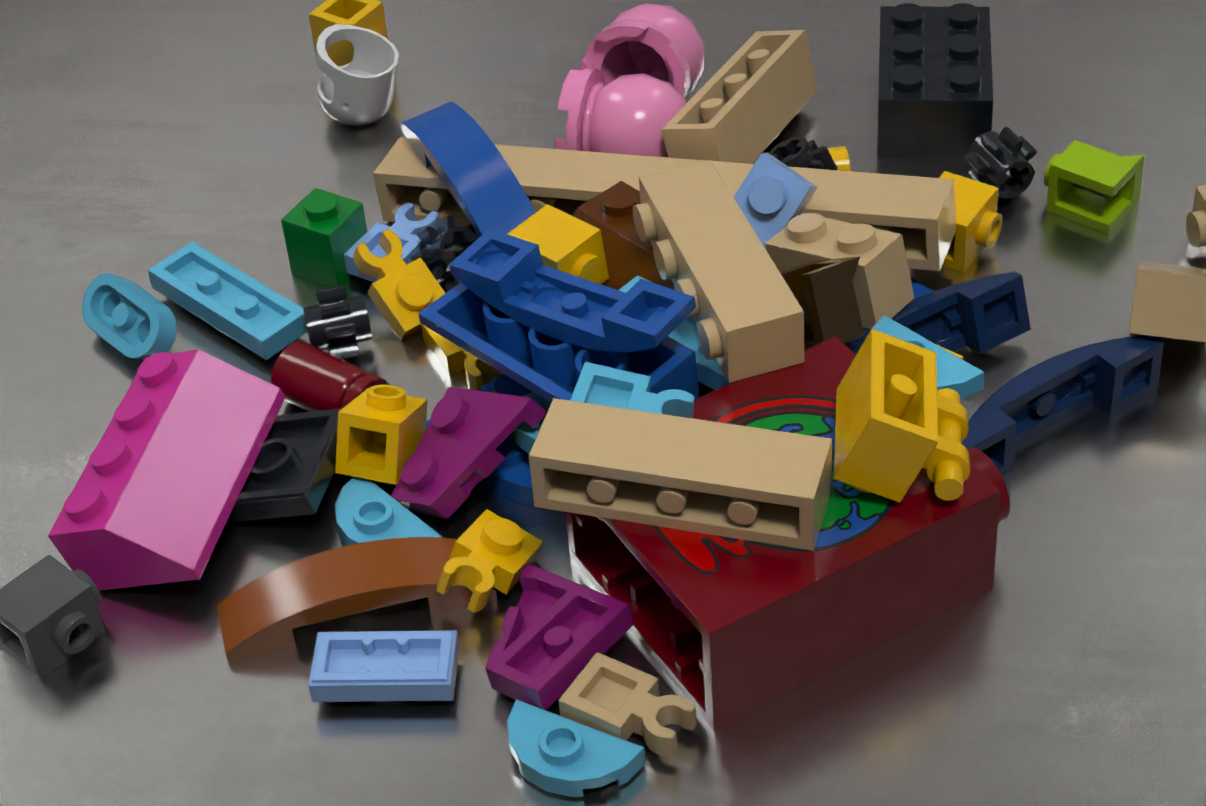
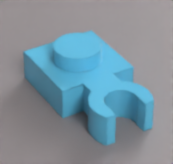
(629, 391)

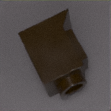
(827, 299)

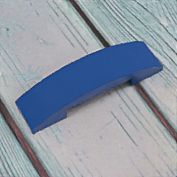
(469, 167)
(564, 306)

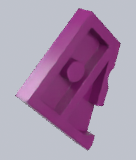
(460, 448)
(552, 637)

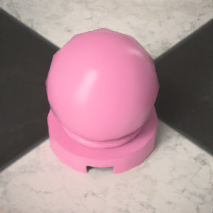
(651, 42)
(616, 116)

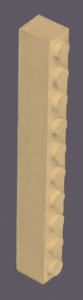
(566, 179)

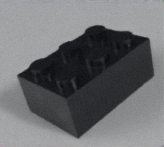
(933, 79)

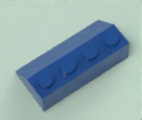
(543, 362)

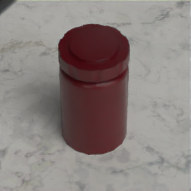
(319, 379)

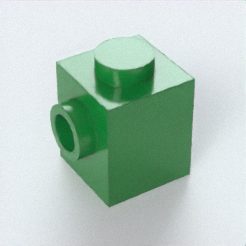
(320, 234)

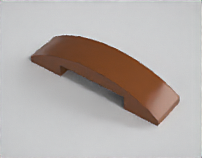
(335, 585)

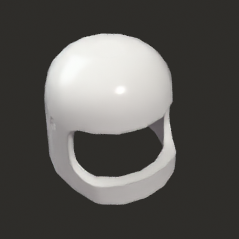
(366, 85)

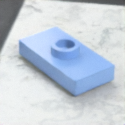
(384, 666)

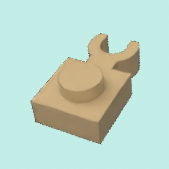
(626, 701)

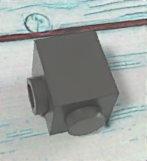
(48, 616)

